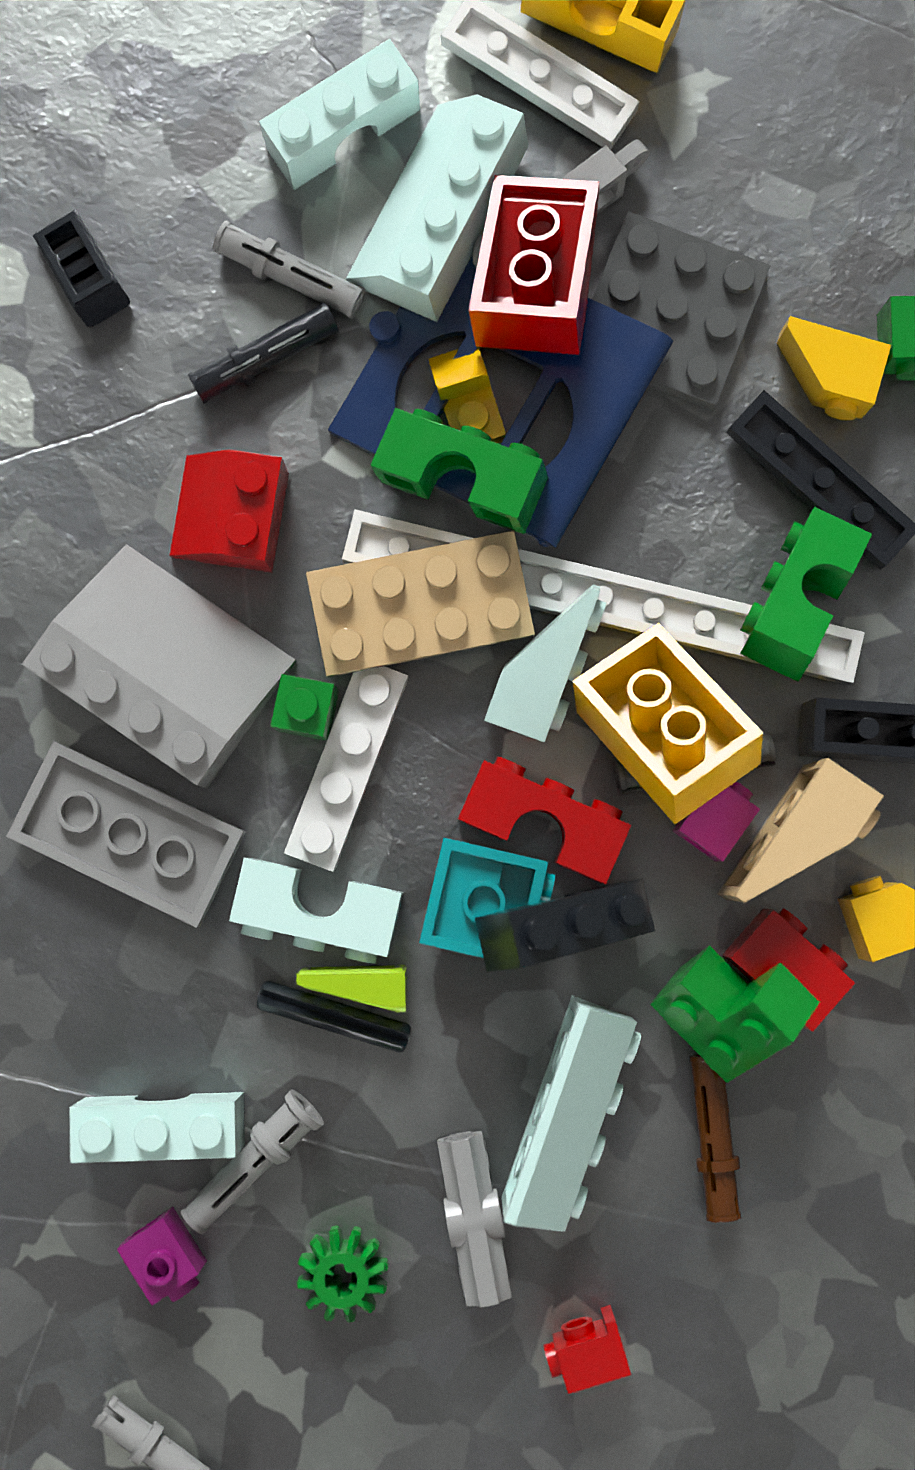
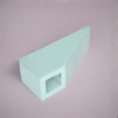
(535, 678)

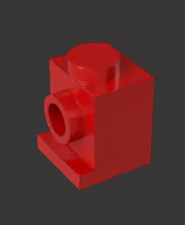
(587, 1352)

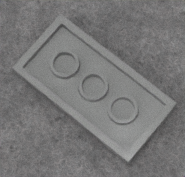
(126, 834)

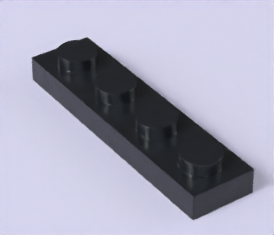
(820, 476)

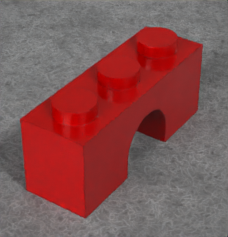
(589, 834)

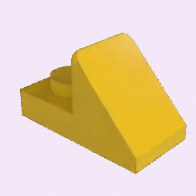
(468, 393)

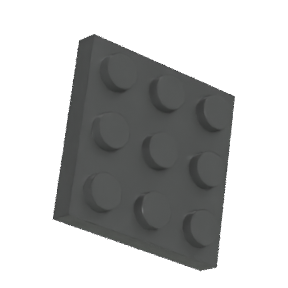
(688, 292)

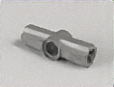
(474, 1219)

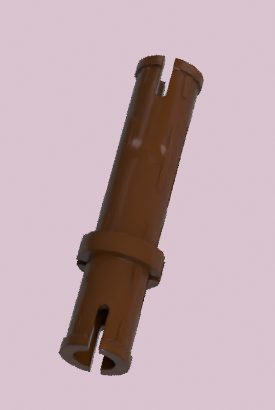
(716, 1146)

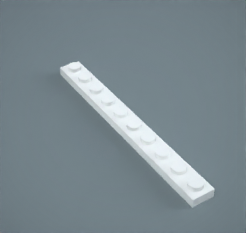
(631, 602)

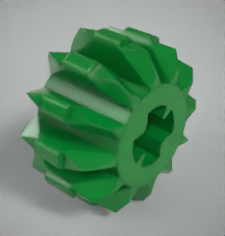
(329, 1286)

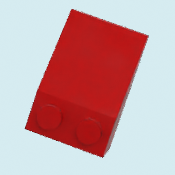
(535, 264)

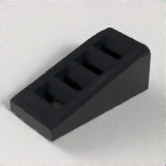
(99, 295)

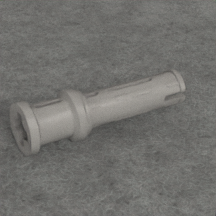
(268, 1145)

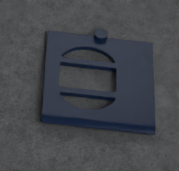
(603, 381)

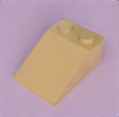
(812, 820)

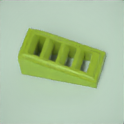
(371, 984)

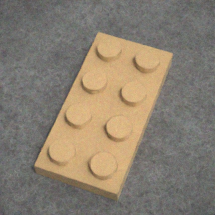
(420, 604)

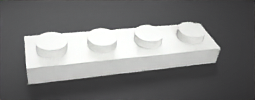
(539, 72)
(346, 766)

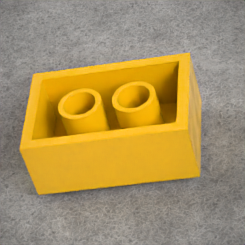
(668, 722)

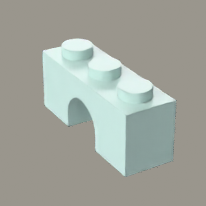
(369, 91)
(270, 903)
(157, 1130)

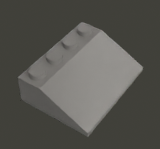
(160, 665)

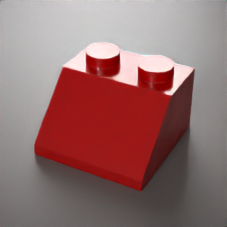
(230, 509)

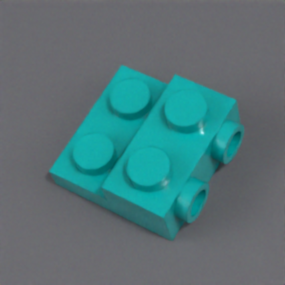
(476, 883)

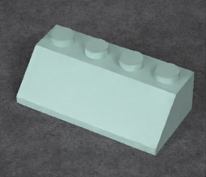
(440, 205)
(568, 1116)

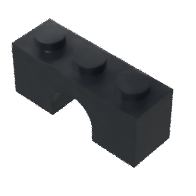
(564, 925)

